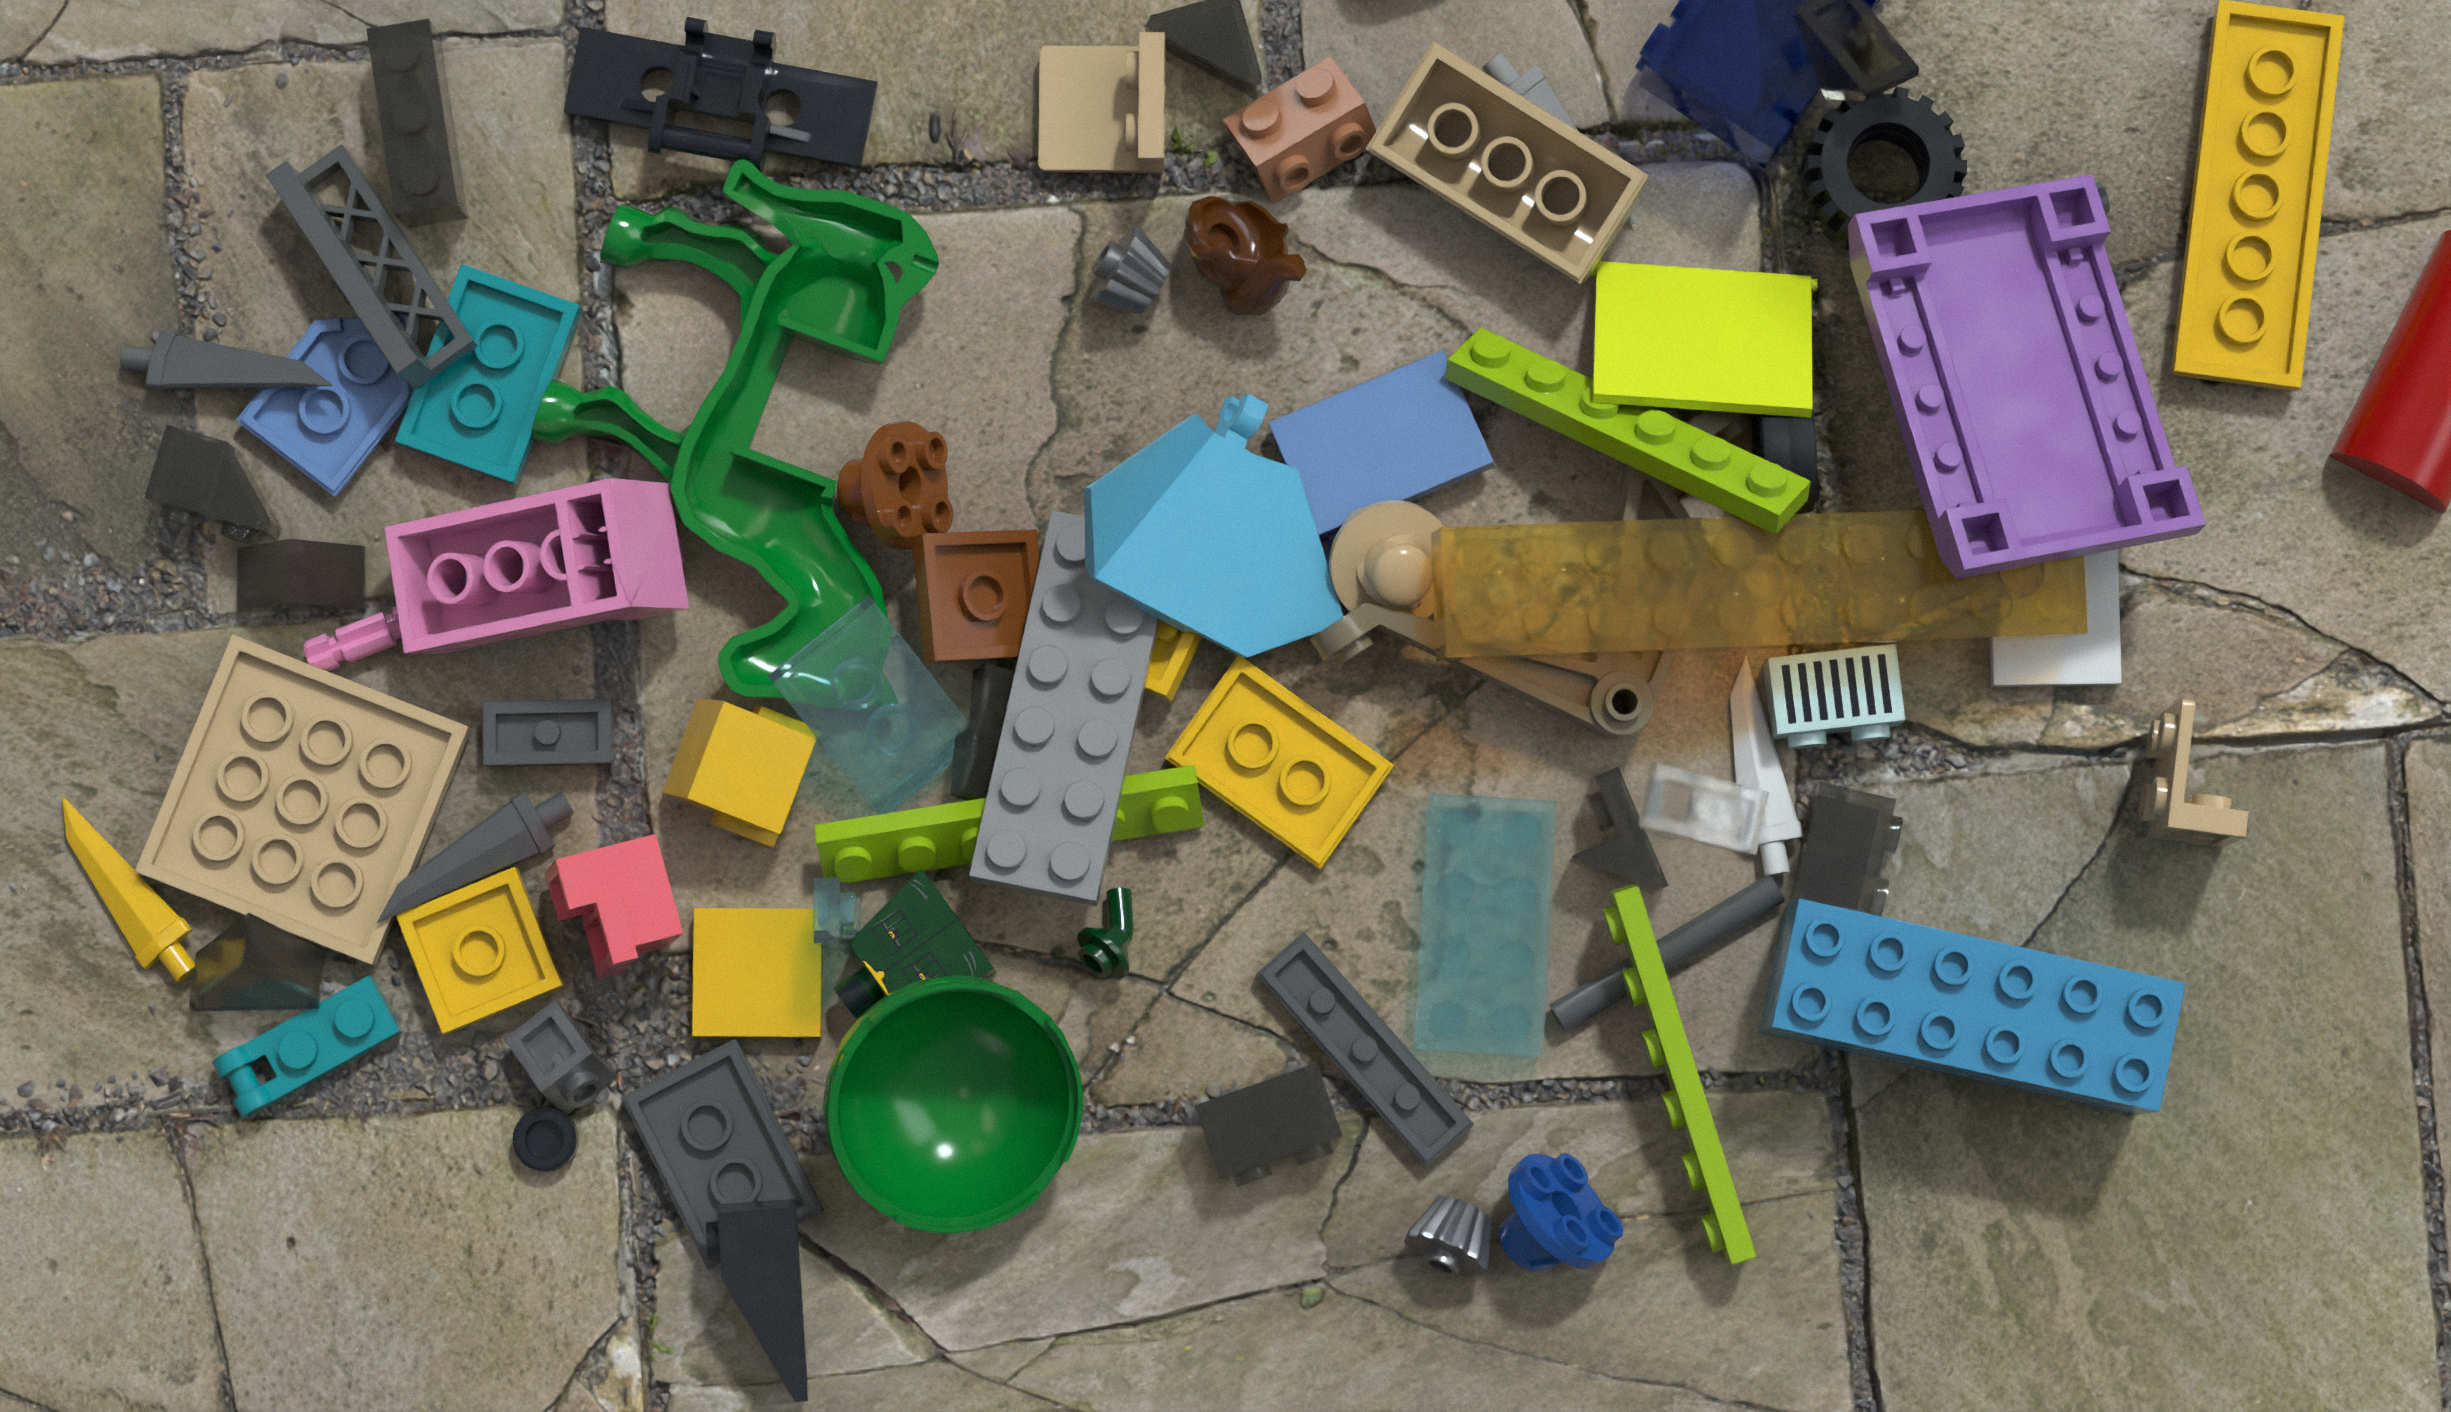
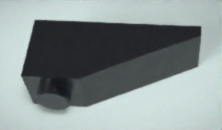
(763, 1273)

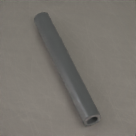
(1673, 948)

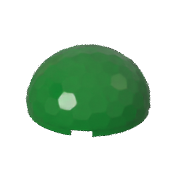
(952, 1104)

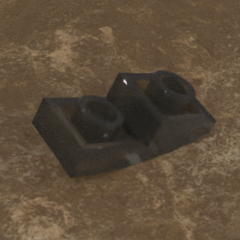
(978, 745)

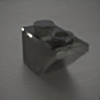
(211, 482)

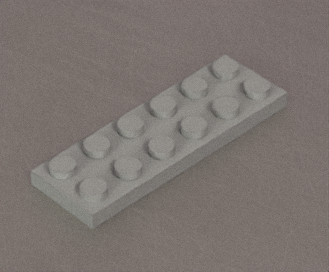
(1065, 730)

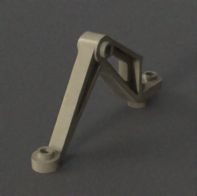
(1560, 684)

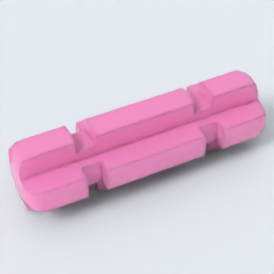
(354, 641)

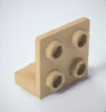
(1103, 107)
(2197, 821)

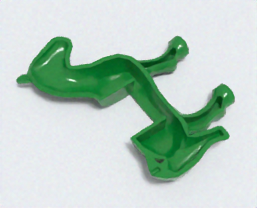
(748, 505)

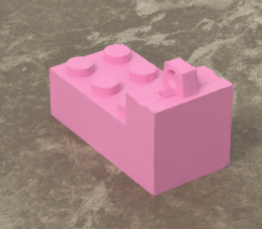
(537, 565)

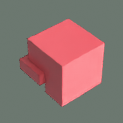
(621, 900)

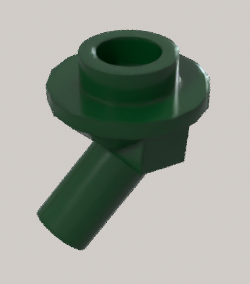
(1106, 949)

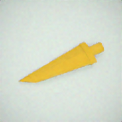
(139, 911)

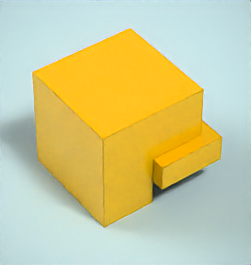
(741, 767)

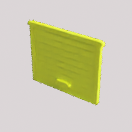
(1703, 339)

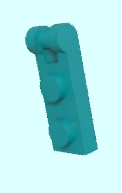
(309, 1045)

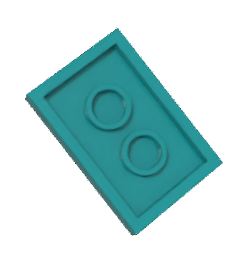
(487, 400)

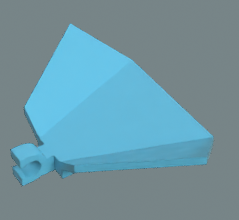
(1212, 536)

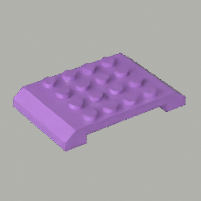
(2017, 377)

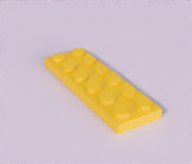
(2257, 195)

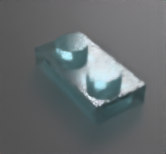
(835, 913)

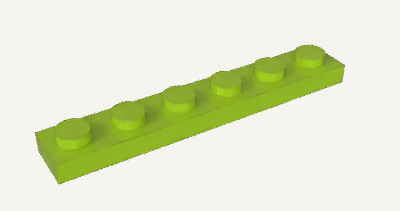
(1629, 433)
(949, 832)
(1686, 1101)

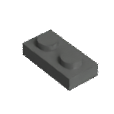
(548, 733)

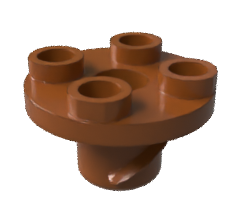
(898, 484)

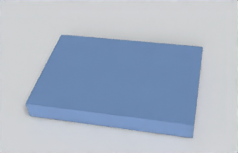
(1382, 442)

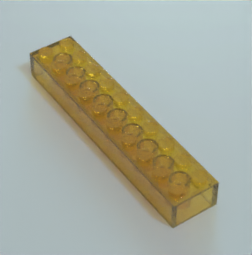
(1729, 588)

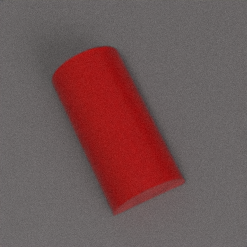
(2404, 410)

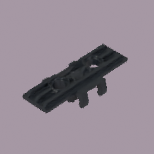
(721, 80)

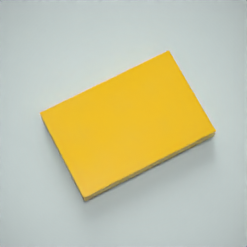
(1279, 762)

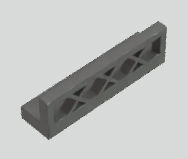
(353, 278)

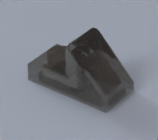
(1630, 853)

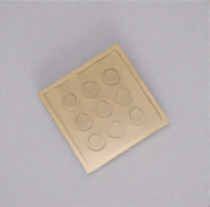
(302, 799)

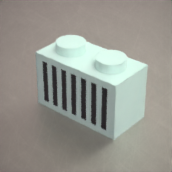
(1834, 694)

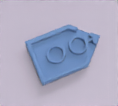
(334, 427)

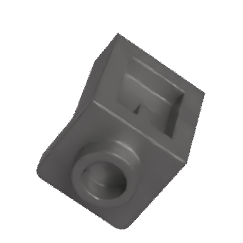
(559, 1058)

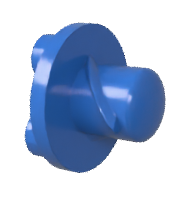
(1556, 1216)

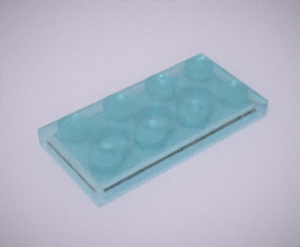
(1485, 925)

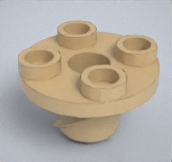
(1385, 558)

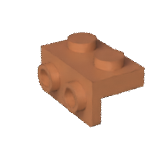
(1302, 129)

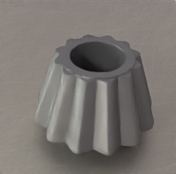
(1129, 273)
(1452, 1237)

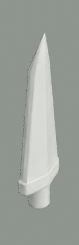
(1759, 768)

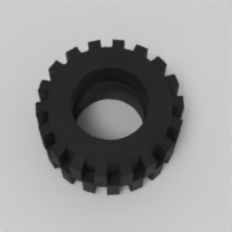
(1887, 119)

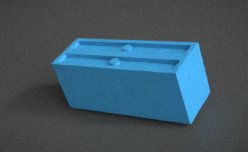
(1972, 1007)

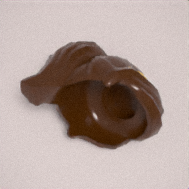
(1242, 253)

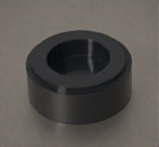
(545, 1139)

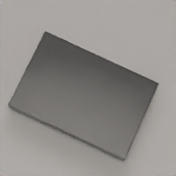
(717, 1140)

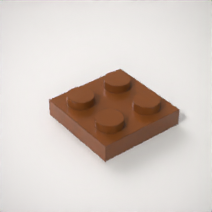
(974, 593)

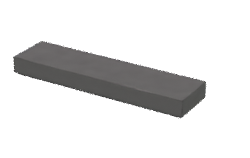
(1365, 1049)

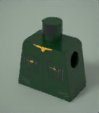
(909, 942)

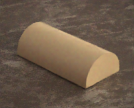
(1508, 163)

